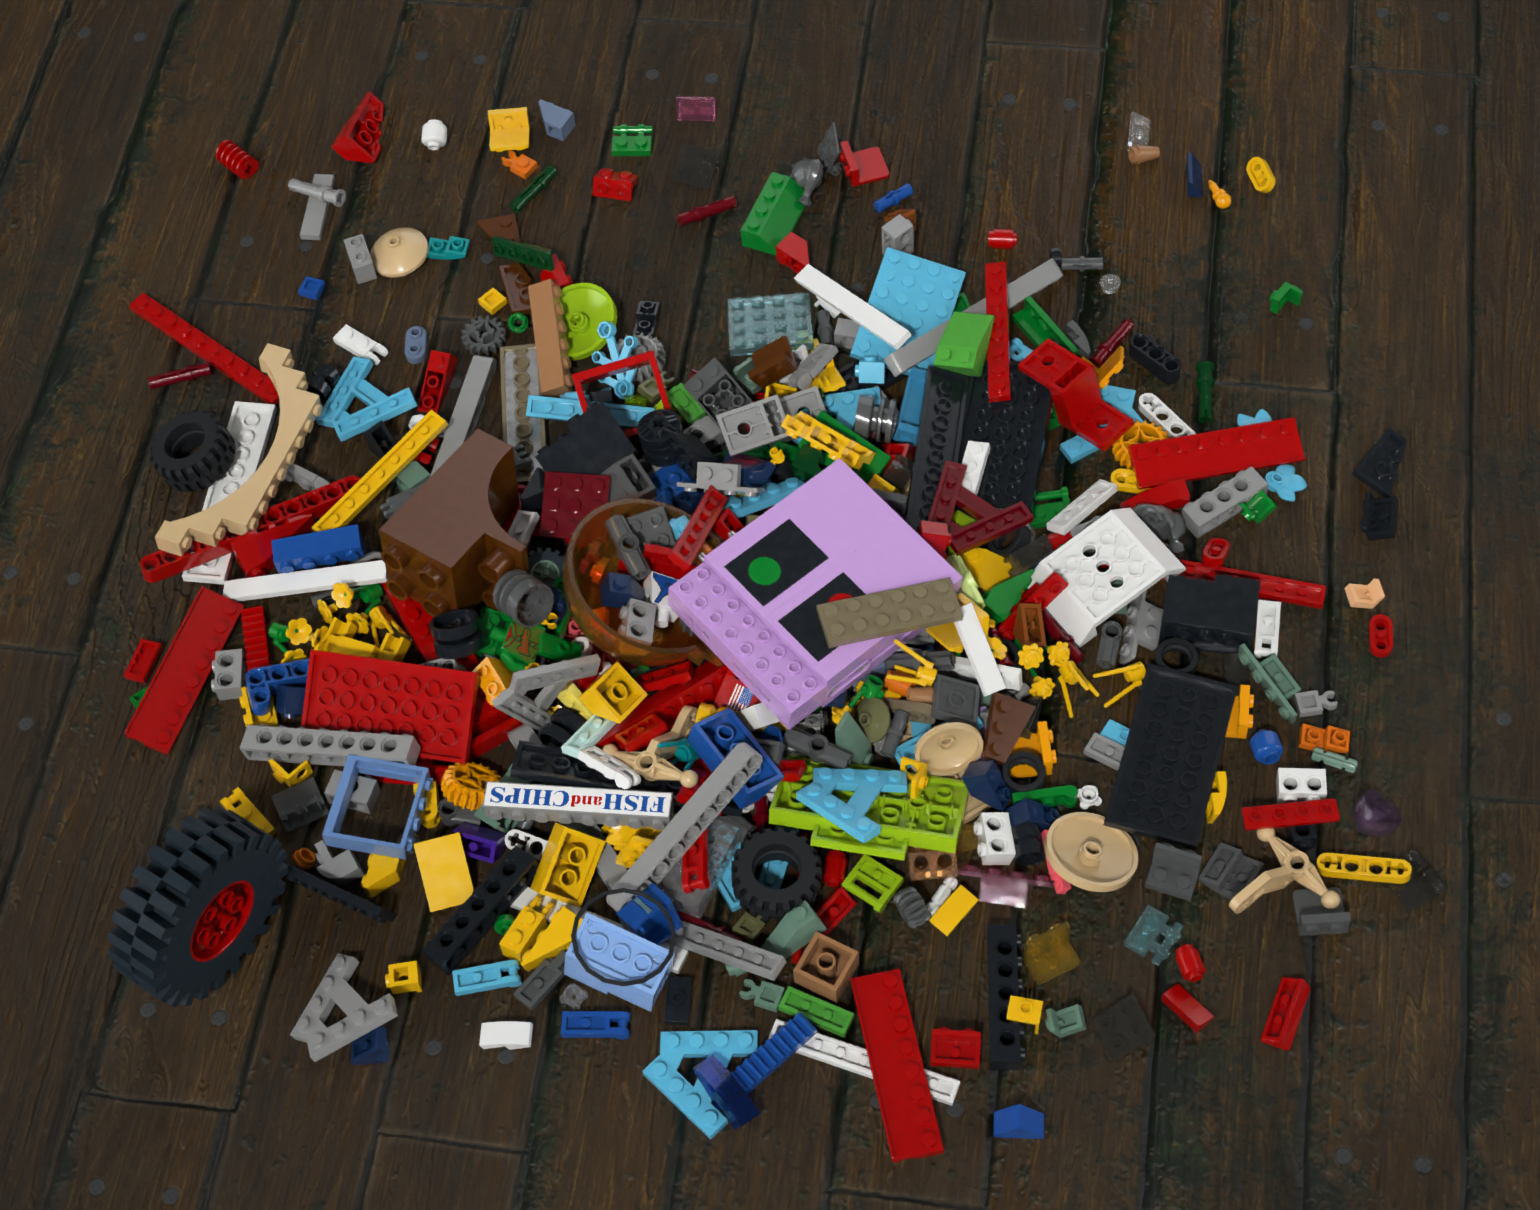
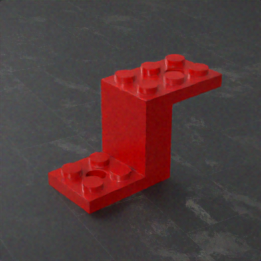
(1076, 394)

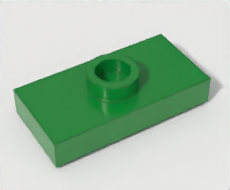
(557, 648)

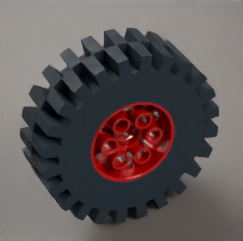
(197, 906)

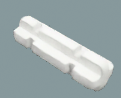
(942, 894)

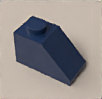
(618, 589)
(290, 700)

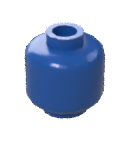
(1266, 746)

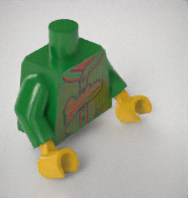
(519, 644)

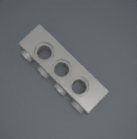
(1218, 511)

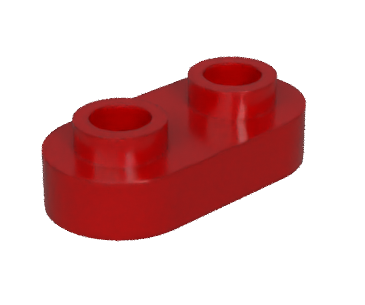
(1215, 552)
(1380, 637)

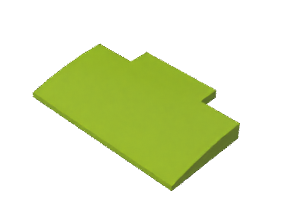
(925, 822)

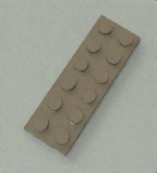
(889, 612)

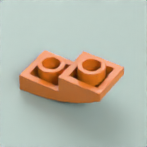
(1329, 739)

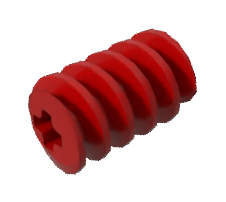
(236, 160)

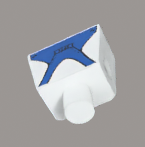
(656, 592)

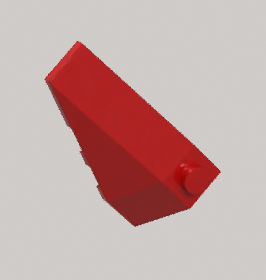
(362, 131)
(254, 548)

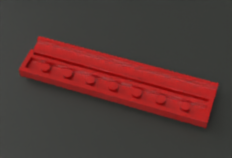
(1216, 453)
(183, 671)
(896, 1066)

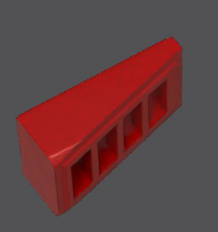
(724, 521)

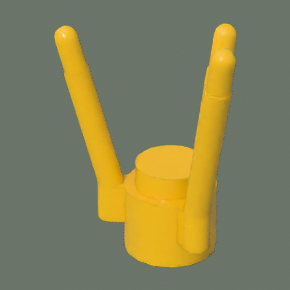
(382, 620)
(1133, 673)
(1072, 675)
(923, 676)

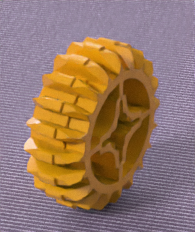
(1137, 434)
(466, 784)

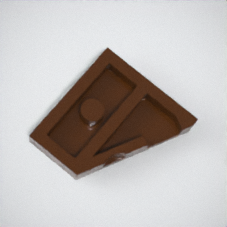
(500, 226)

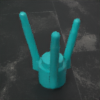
(683, 753)

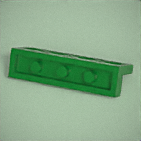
(1039, 326)

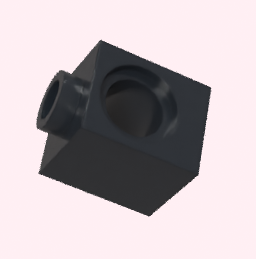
(1302, 843)

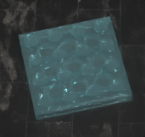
(763, 319)

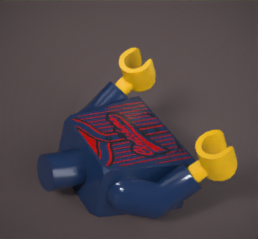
(756, 470)

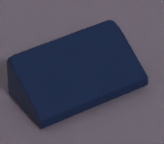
(1194, 176)

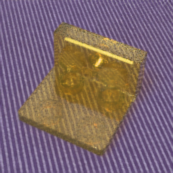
(1050, 953)

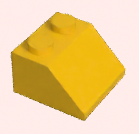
(613, 694)

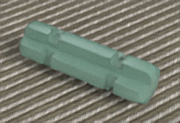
(1334, 759)

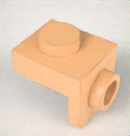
(1365, 595)

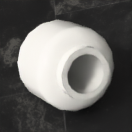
(434, 134)

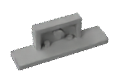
(722, 477)
(1141, 628)

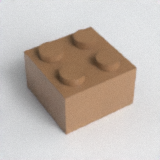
(826, 967)

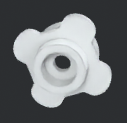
(1092, 791)

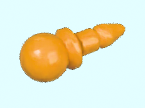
(1220, 196)

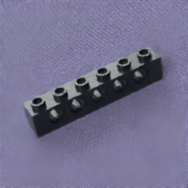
(480, 922)
(999, 938)

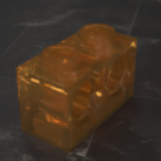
(932, 868)

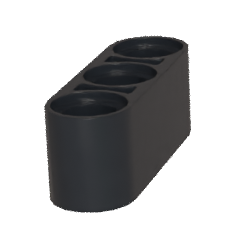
(1155, 358)

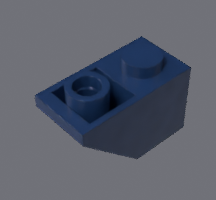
(986, 784)
(1032, 811)

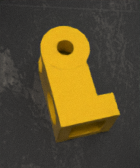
(430, 817)

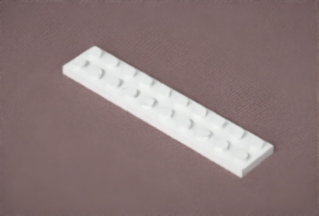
(250, 428)

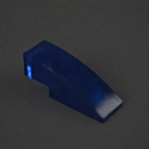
(725, 1092)

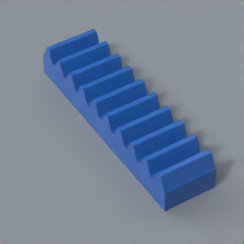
(774, 1052)

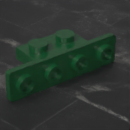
(523, 253)

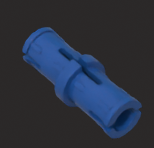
(893, 198)

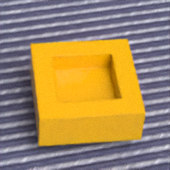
(492, 301)

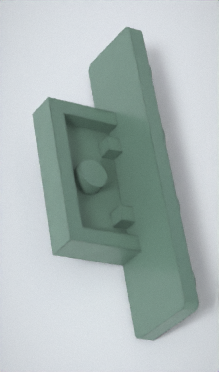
(1274, 678)

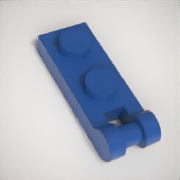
(595, 1024)

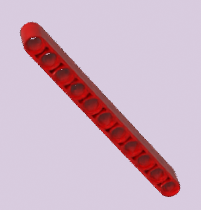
(280, 512)

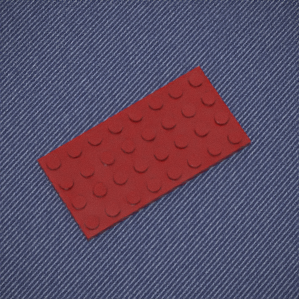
(394, 699)

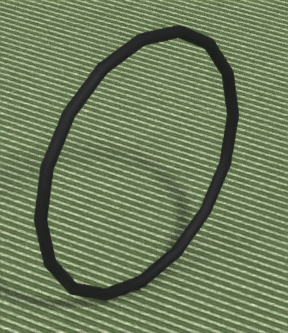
(615, 982)

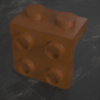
(772, 362)

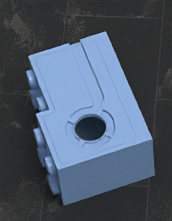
(618, 957)

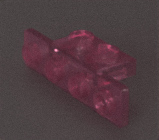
(1004, 888)

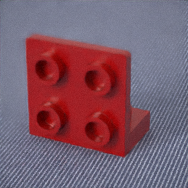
(639, 735)

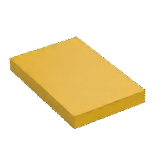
(444, 871)

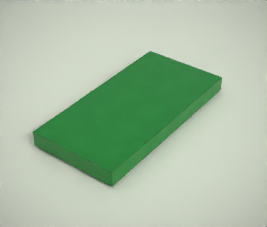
(879, 461)

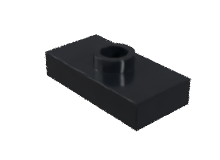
(678, 1001)

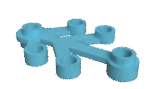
(622, 379)

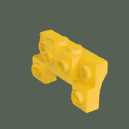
(828, 439)
(340, 640)

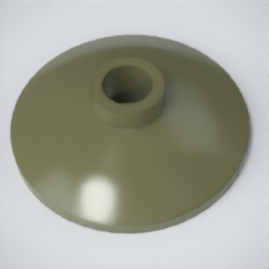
(873, 718)

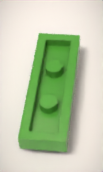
(817, 1011)

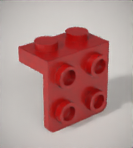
(863, 165)

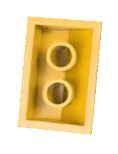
(567, 865)

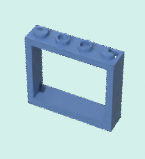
(382, 768)

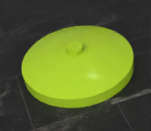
(584, 310)

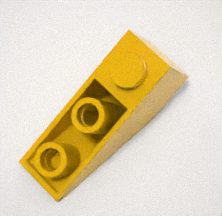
(552, 940)

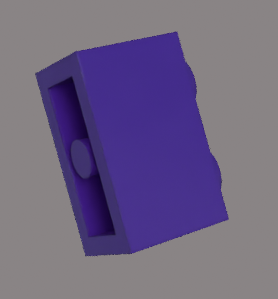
(481, 842)

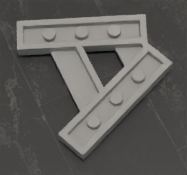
(552, 678)
(360, 1016)

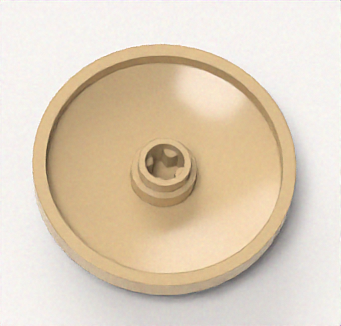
(1090, 853)

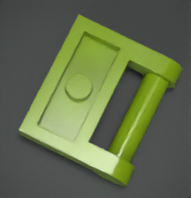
(875, 876)

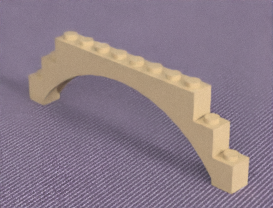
(245, 506)

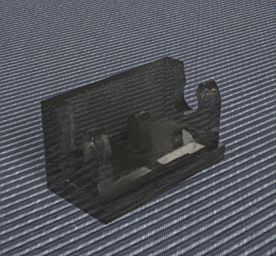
(897, 473)
(1029, 555)

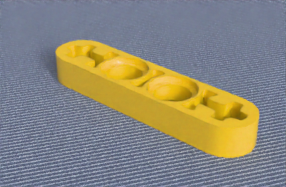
(1363, 872)

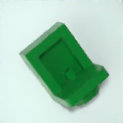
(1285, 293)
(1258, 507)

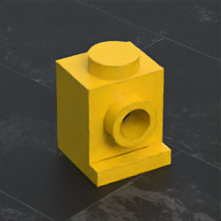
(400, 971)

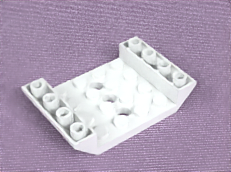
(1132, 556)

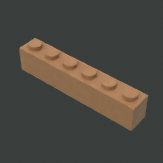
(550, 338)

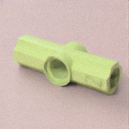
(968, 586)

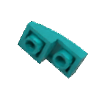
(448, 249)

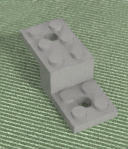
(765, 420)

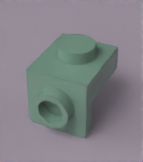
(1065, 1021)

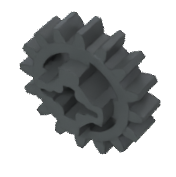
(483, 335)

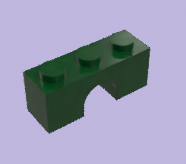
(809, 463)

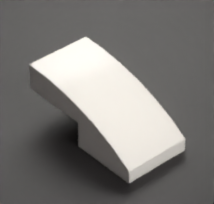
(506, 1033)

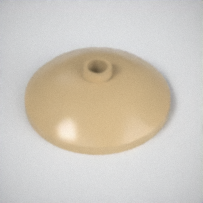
(399, 252)
(949, 748)

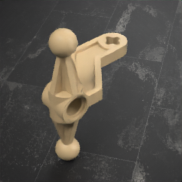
(660, 767)
(1283, 876)

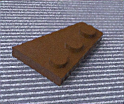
(515, 285)
(1004, 726)

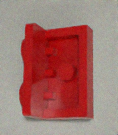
(614, 184)
(955, 1048)

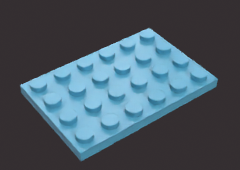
(914, 295)

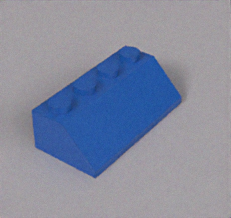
(318, 549)
(717, 737)

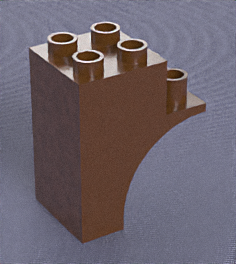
(449, 535)

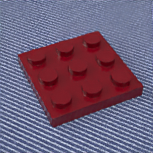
(569, 499)

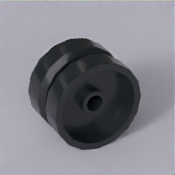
(456, 633)
(562, 727)

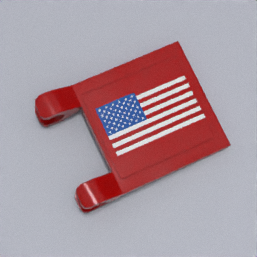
(734, 694)

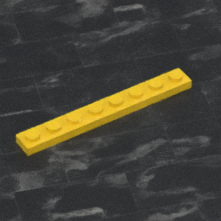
(382, 473)

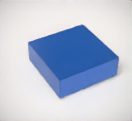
(311, 288)

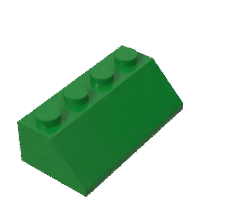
(773, 214)

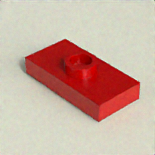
(143, 661)

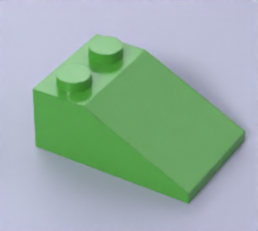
(965, 343)

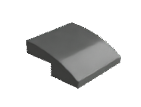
(1230, 871)

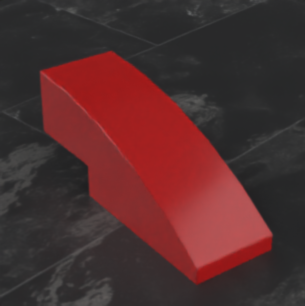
(1171, 495)

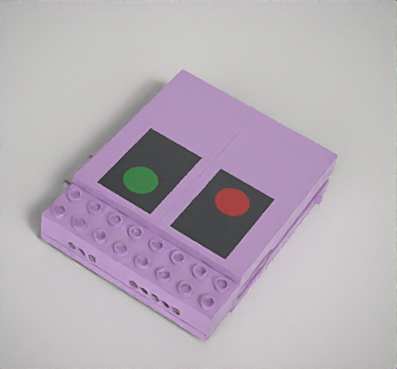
(762, 587)

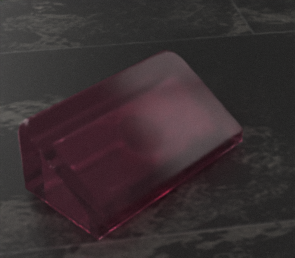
(696, 108)

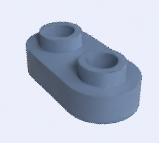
(416, 340)

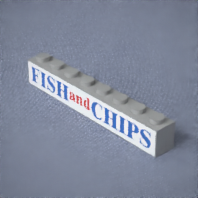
(578, 805)

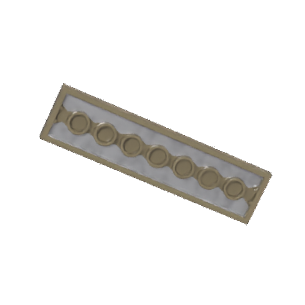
(519, 380)

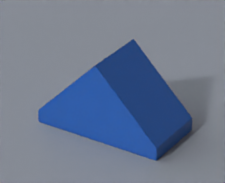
(1019, 1122)

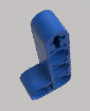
(268, 682)

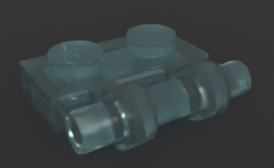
(1146, 931)

